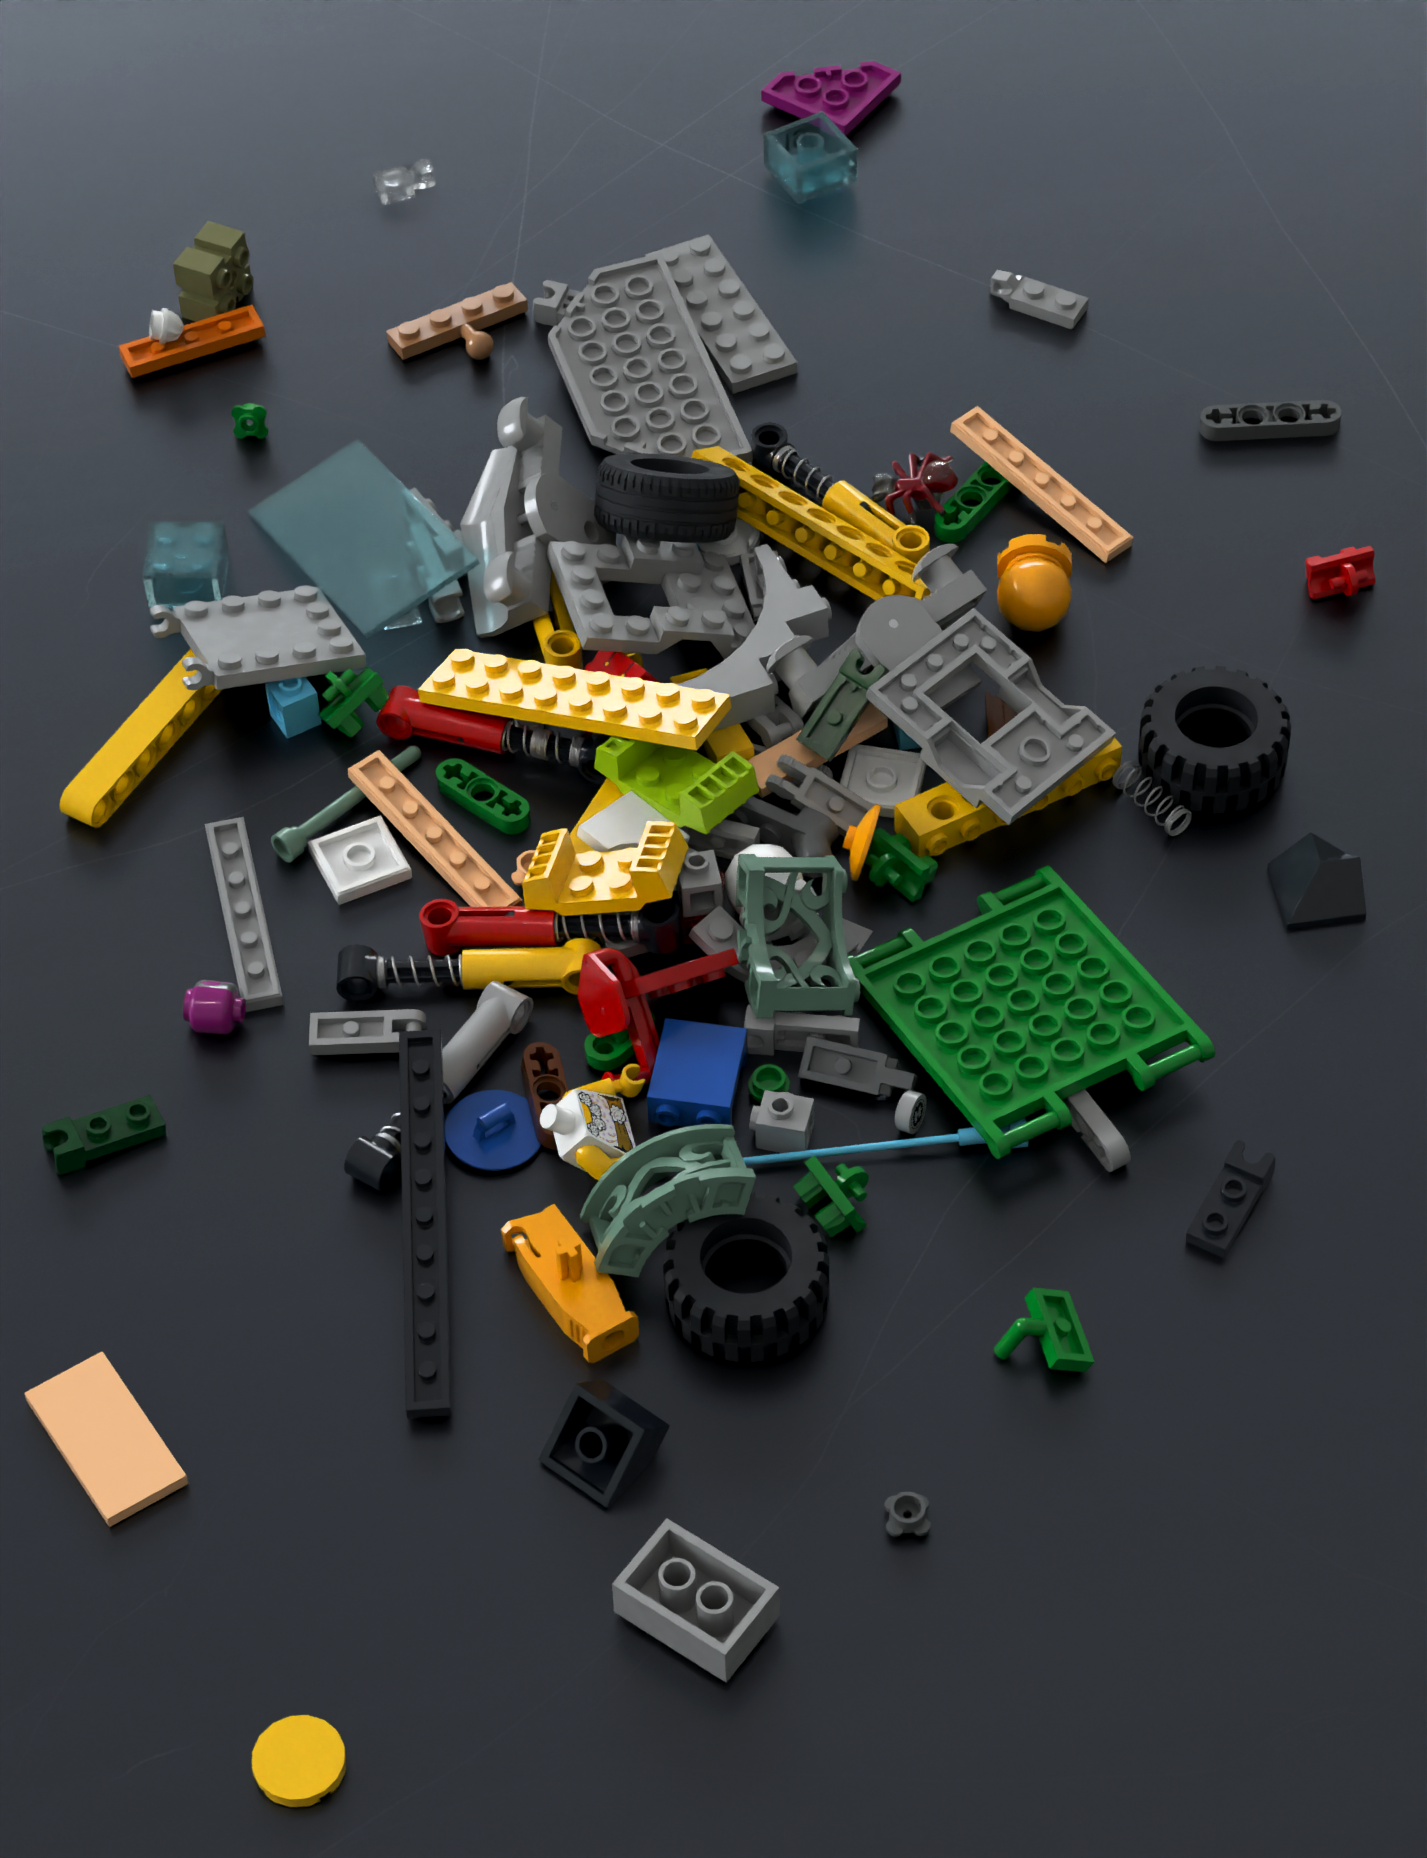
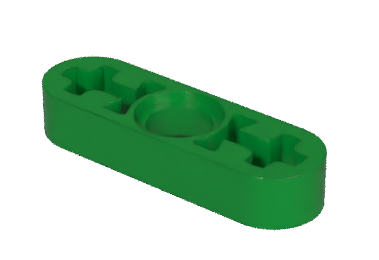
(489, 810)

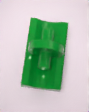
(347, 694)
(895, 864)
(819, 1184)

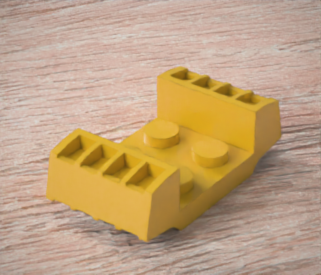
(604, 880)

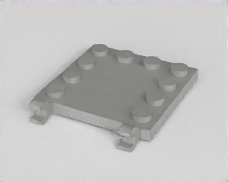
(260, 638)

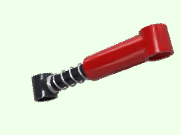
(453, 927)

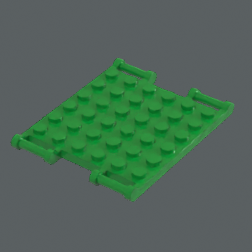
(1026, 1008)

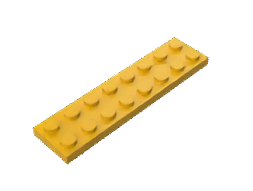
(576, 698)

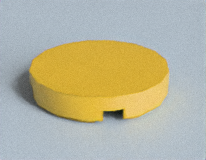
(299, 1760)

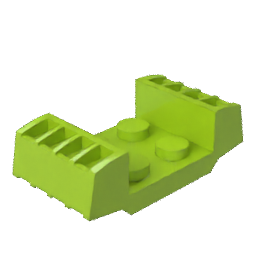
(678, 780)

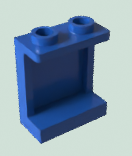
(696, 1073)

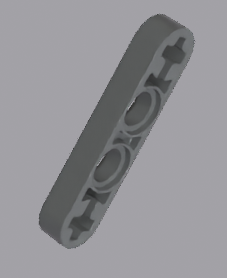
(1270, 424)

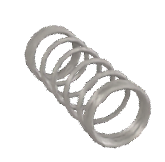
(1131, 778)

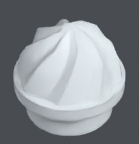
(165, 326)

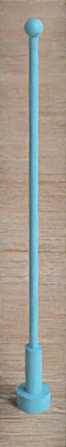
(965, 1136)

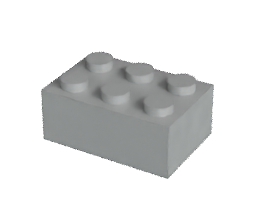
(696, 1600)

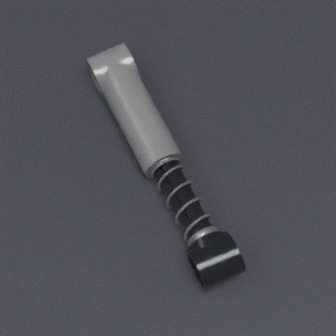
(496, 1016)

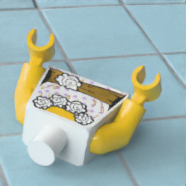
(593, 1122)

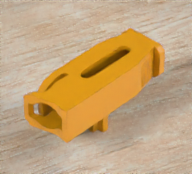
(568, 1285)

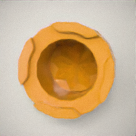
(1034, 582)

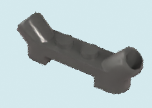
(802, 835)

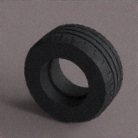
(666, 498)

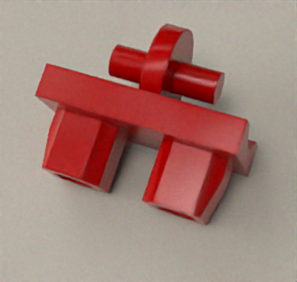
(1340, 572)

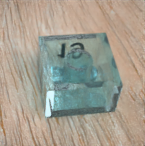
(810, 157)
(185, 563)

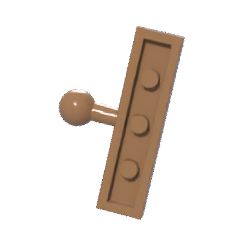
(459, 321)

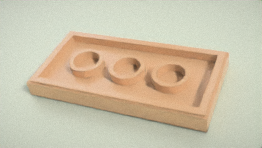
(106, 1439)

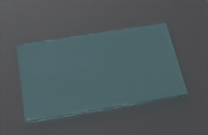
(363, 538)

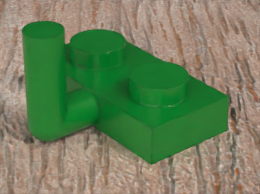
(1057, 1328)

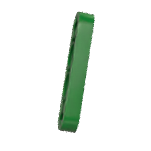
(969, 517)

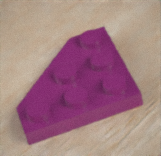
(839, 93)

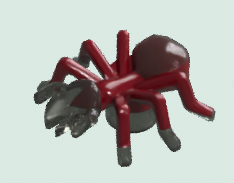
(923, 485)

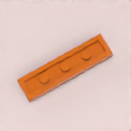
(195, 341)

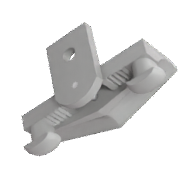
(512, 500)
(889, 634)

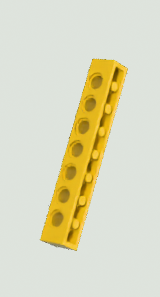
(818, 533)

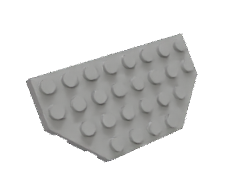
(642, 366)

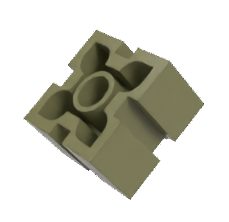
(213, 272)

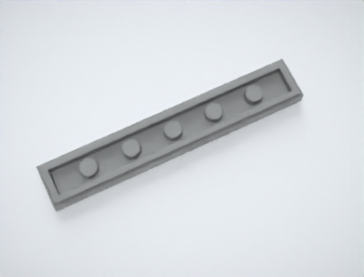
(244, 914)

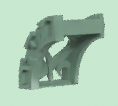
(773, 989)
(708, 1184)

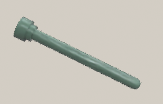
(290, 842)

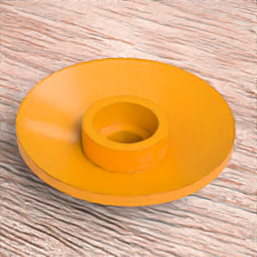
(859, 840)

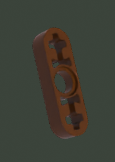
(552, 1080)

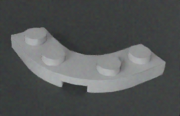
(719, 933)

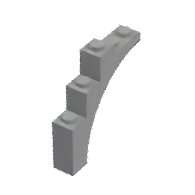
(785, 615)

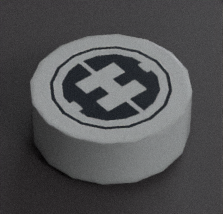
(910, 1112)

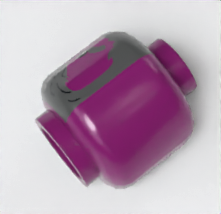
(213, 1007)

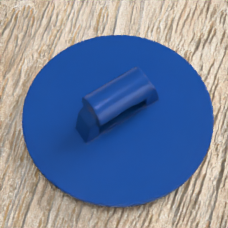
(491, 1130)

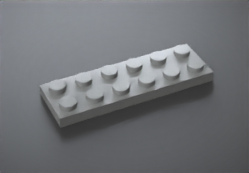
(727, 317)

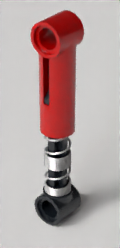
(407, 716)

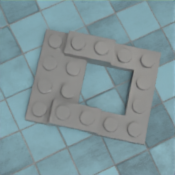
(696, 584)
(1019, 759)

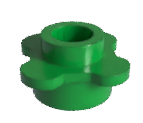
(252, 412)

